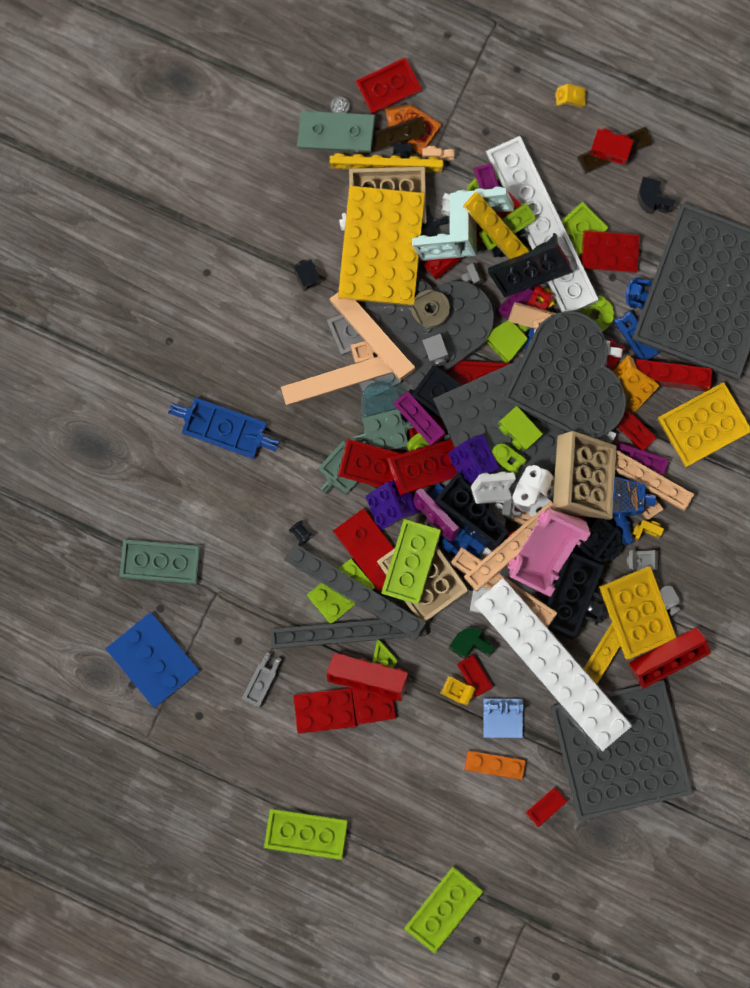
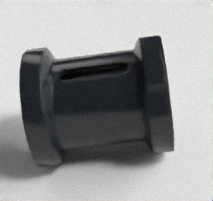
(301, 533)

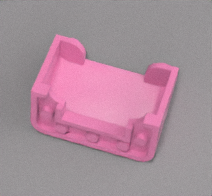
(547, 550)

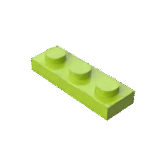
(514, 220)

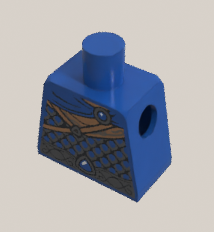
(630, 498)

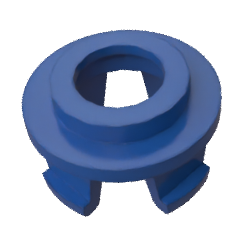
(637, 289)

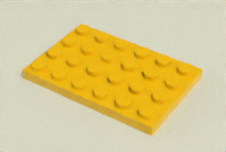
(378, 245)

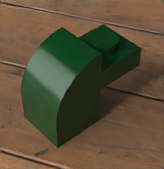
(470, 638)

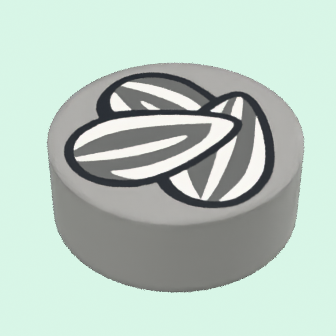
(339, 105)

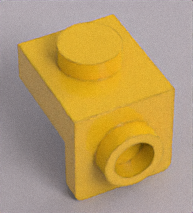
(571, 95)
(652, 528)
(457, 691)

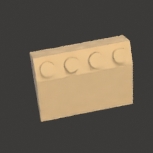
(401, 179)
(584, 476)
(441, 589)

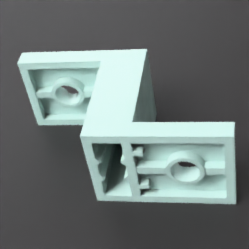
(463, 228)

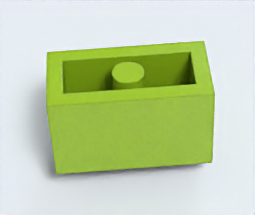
(519, 429)

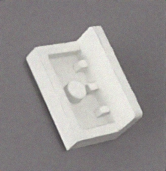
(492, 487)

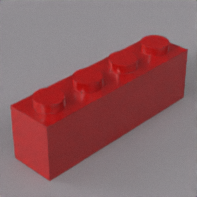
(676, 375)
(669, 658)
(367, 676)

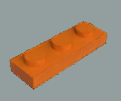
(494, 765)

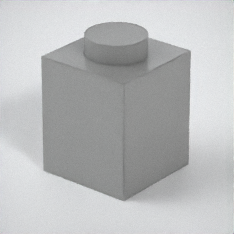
(436, 350)

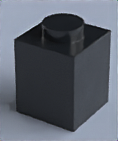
(307, 274)

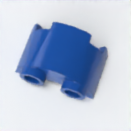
(464, 541)

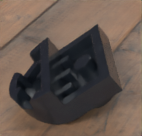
(603, 541)

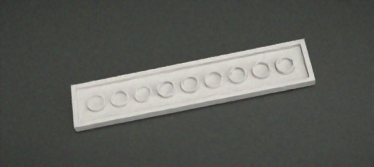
(522, 180)
(552, 664)

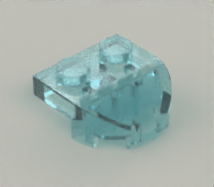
(378, 398)

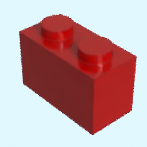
(611, 146)

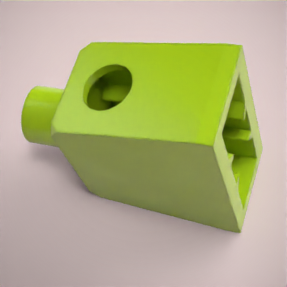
(508, 340)

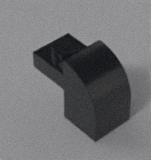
(649, 198)

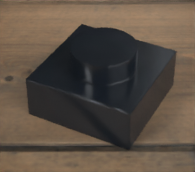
(402, 150)

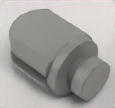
(670, 600)

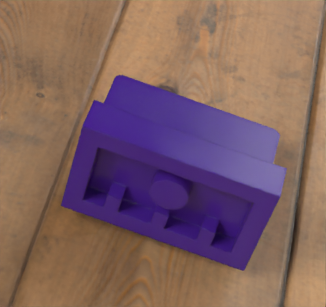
(473, 459)
(389, 506)

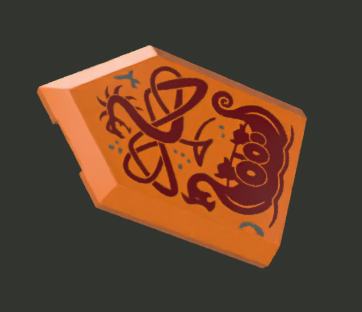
(407, 112)

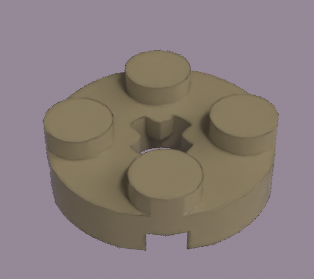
(432, 298)

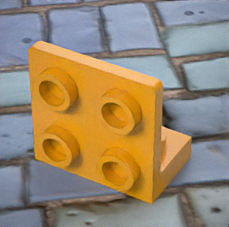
(635, 384)

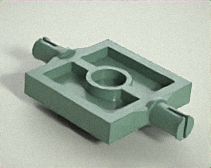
(385, 430)
(330, 469)

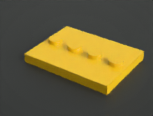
(704, 425)
(637, 612)

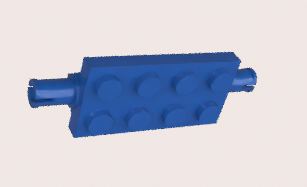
(223, 428)

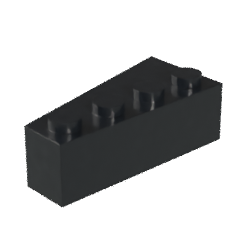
(474, 518)

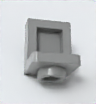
(639, 559)

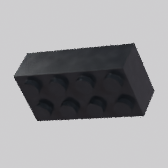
(573, 594)

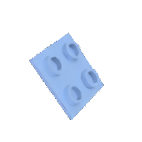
(503, 718)

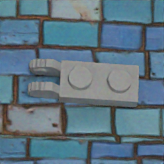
(260, 682)

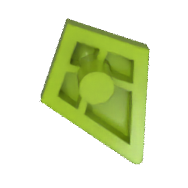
(383, 656)

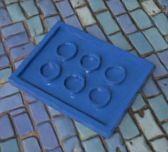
(152, 660)

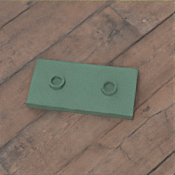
(336, 131)
(159, 562)

